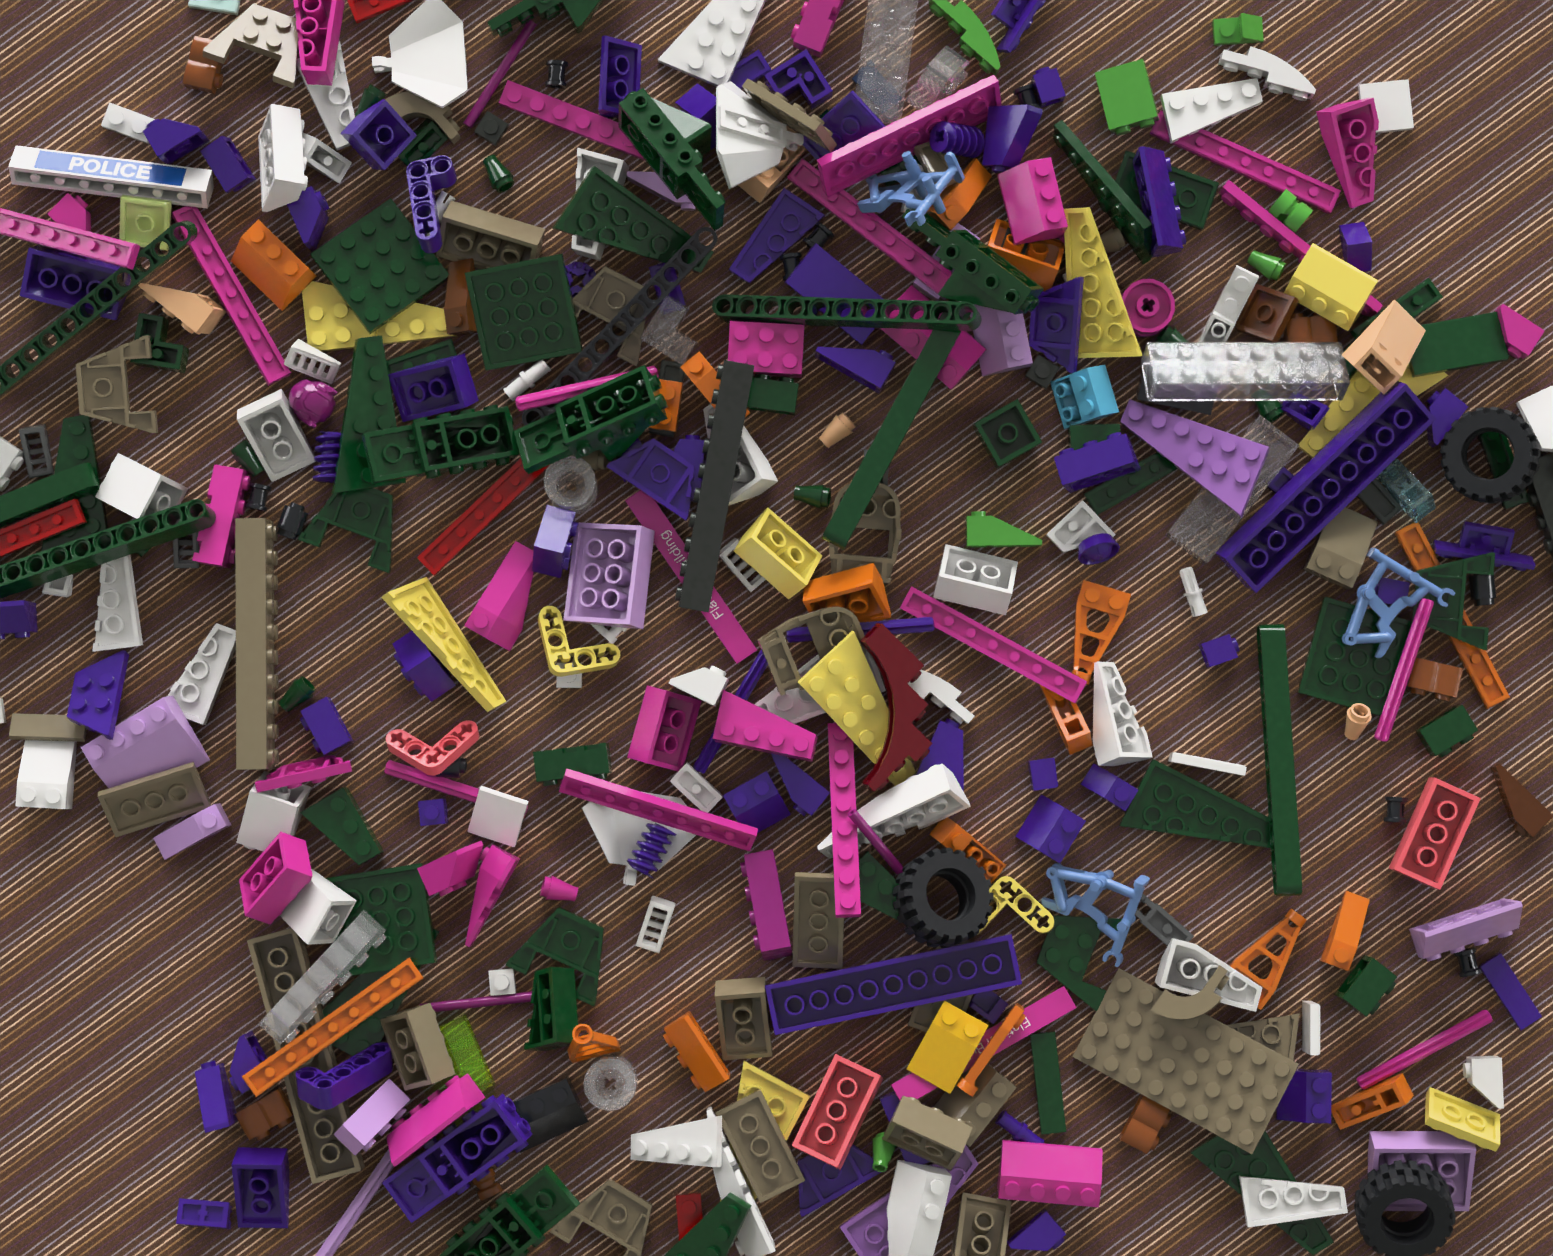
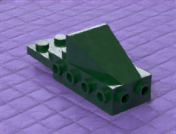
(577, 11)
(674, 149)
(979, 272)
(597, 419)
(442, 445)
(516, 1220)

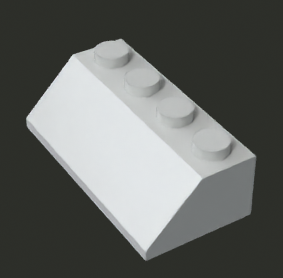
(281, 157)

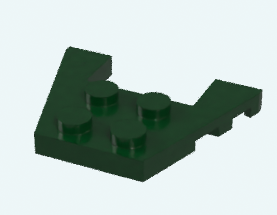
(361, 512)
(1450, 618)
(571, 942)
(1068, 953)

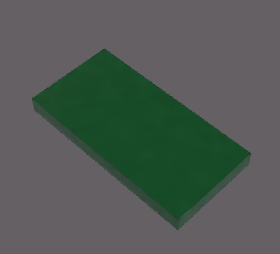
(1193, 192)
(1459, 345)

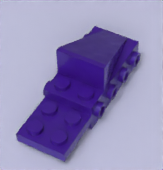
(459, 1157)

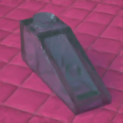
(1407, 490)

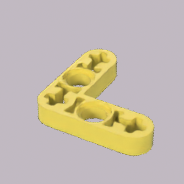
(564, 653)
(1003, 899)

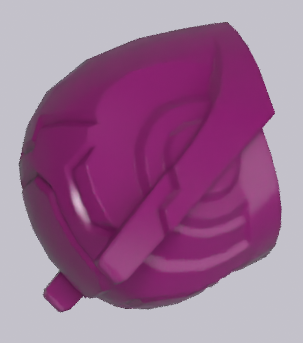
(312, 401)

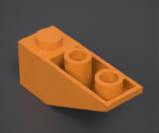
(953, 836)

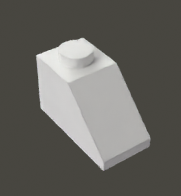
(325, 159)
(1486, 1077)

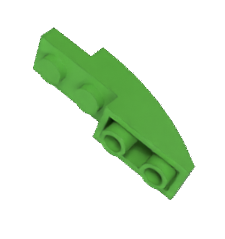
(975, 38)

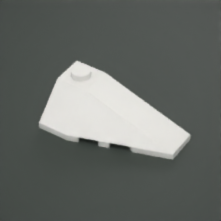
(752, 471)
(1189, 967)

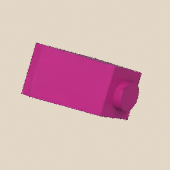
(72, 213)
(1518, 332)

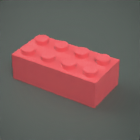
(1434, 833)
(837, 1111)

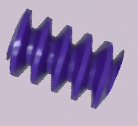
(957, 138)
(328, 458)
(650, 849)

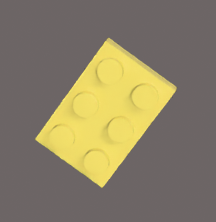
(1462, 1119)

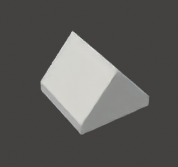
(59, 587)

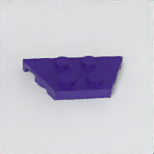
(1057, 323)
(659, 475)
(98, 694)
(826, 1182)

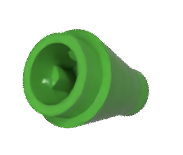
(1267, 265)
(882, 1153)

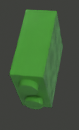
(1127, 97)

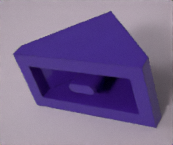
(1356, 245)
(1305, 413)

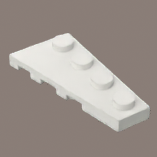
(333, 102)
(1205, 106)
(118, 608)
(204, 674)
(686, 1143)
(1286, 1201)

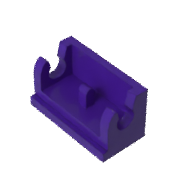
(227, 164)
(204, 1214)

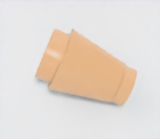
(838, 429)
(1356, 720)

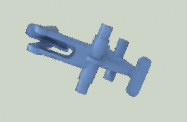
(911, 179)
(1367, 596)
(1098, 883)

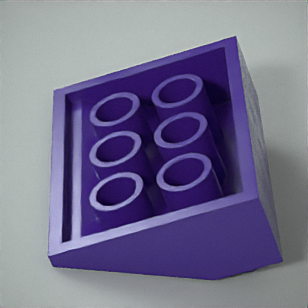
(1157, 200)

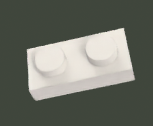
(126, 122)
(696, 788)

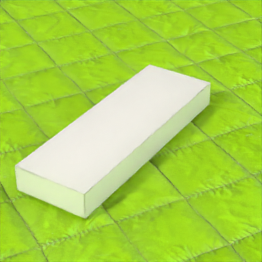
(1206, 763)

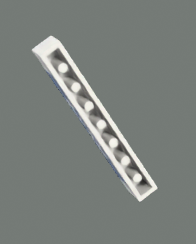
(110, 176)

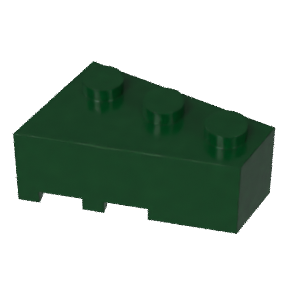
(587, 759)
(345, 825)
(876, 885)
(553, 1009)

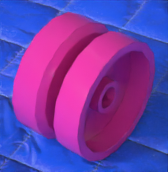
(1157, 298)

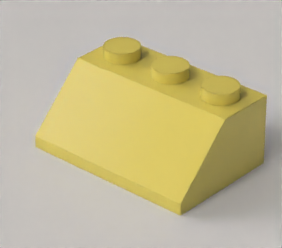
(1331, 287)
(778, 553)

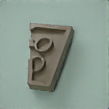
(1274, 1033)

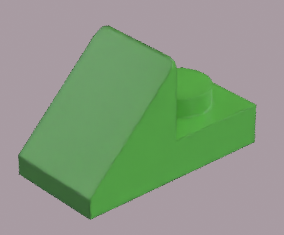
(1238, 30)

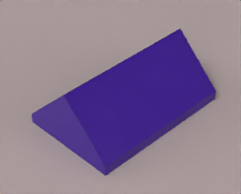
(618, 73)

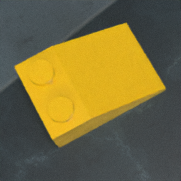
(947, 1047)

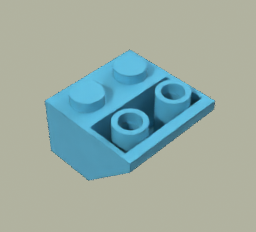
(1084, 396)

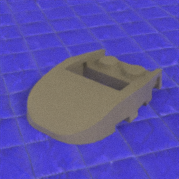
(881, 514)
(826, 629)

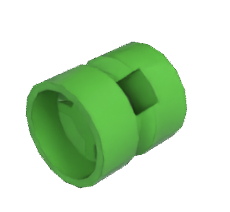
(1289, 211)

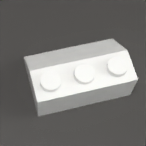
(975, 579)
(703, 684)

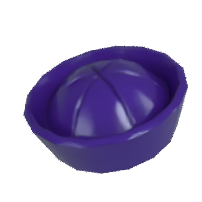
(1097, 549)

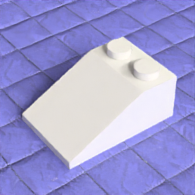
(275, 435)
(46, 774)

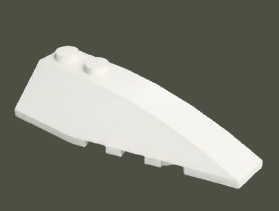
(915, 802)
(916, 1208)
(754, 1235)

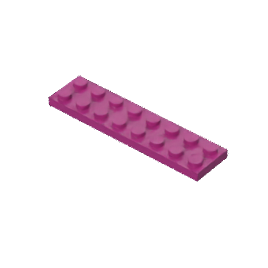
(885, 146)

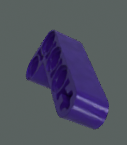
(424, 178)
(345, 1079)

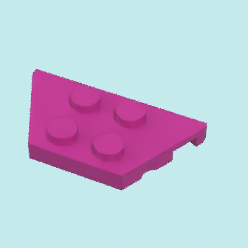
(309, 770)

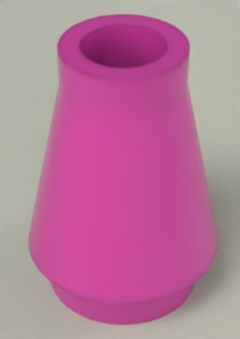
(556, 889)

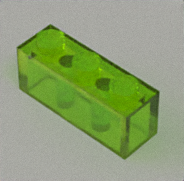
(466, 1052)

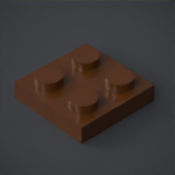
(1266, 313)

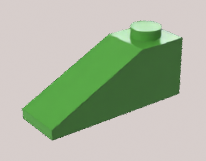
(993, 532)

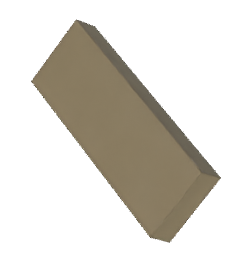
(45, 728)

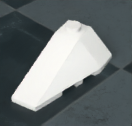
(1115, 728)

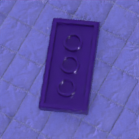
(826, 277)

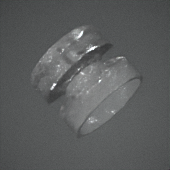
(575, 472)
(610, 1067)

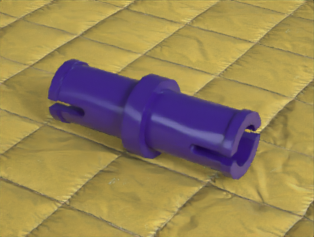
(1018, 1130)

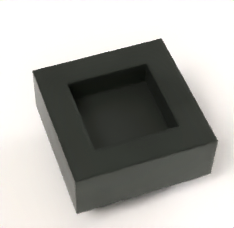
(491, 128)
(1042, 372)

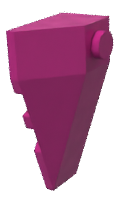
(1350, 141)
(503, 604)

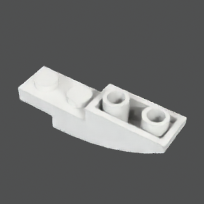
(1278, 74)
(1229, 306)
(942, 695)

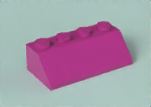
(960, 359)
(432, 1118)
(1050, 1173)

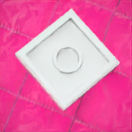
(1391, 103)
(497, 816)
(1310, 1027)

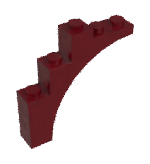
(903, 739)

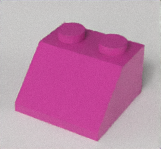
(451, 870)

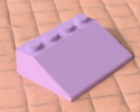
(609, 575)
(146, 745)
(1466, 928)
(1441, 1151)

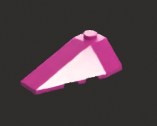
(491, 880)

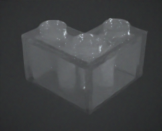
(938, 78)
(663, 331)

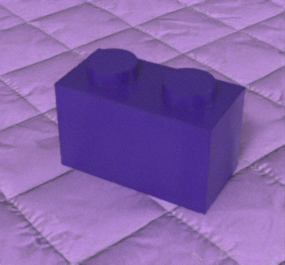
(325, 726)

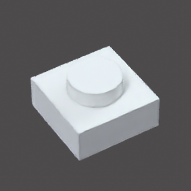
(570, 681)
(502, 981)

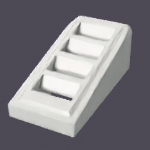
(302, 366)
(727, 549)
(662, 904)

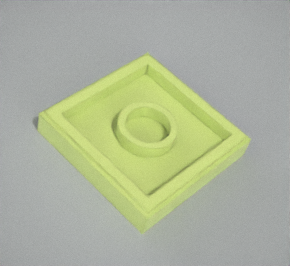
(144, 219)

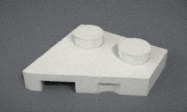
(1076, 527)

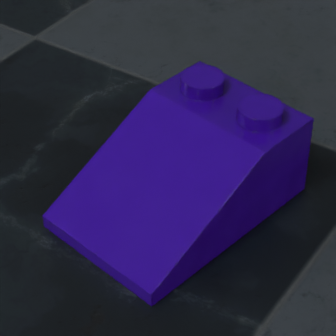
(862, 365)
(433, 388)
(261, 1187)

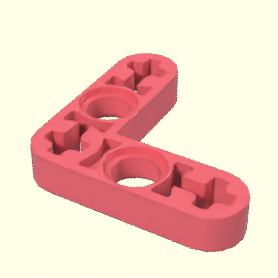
(433, 759)

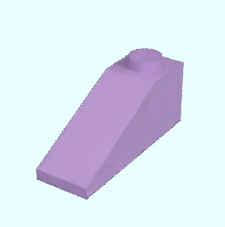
(654, 185)
(192, 830)

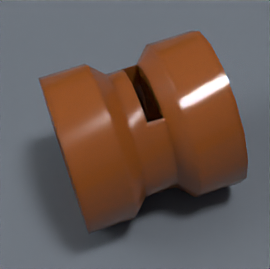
(487, 1185)

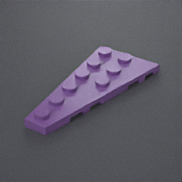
(1210, 457)
(869, 1227)

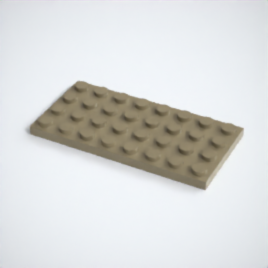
(1187, 1064)

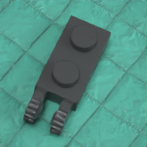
(1162, 923)

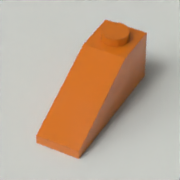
(961, 196)
(703, 376)
(1068, 721)
(1346, 931)
(1372, 1101)

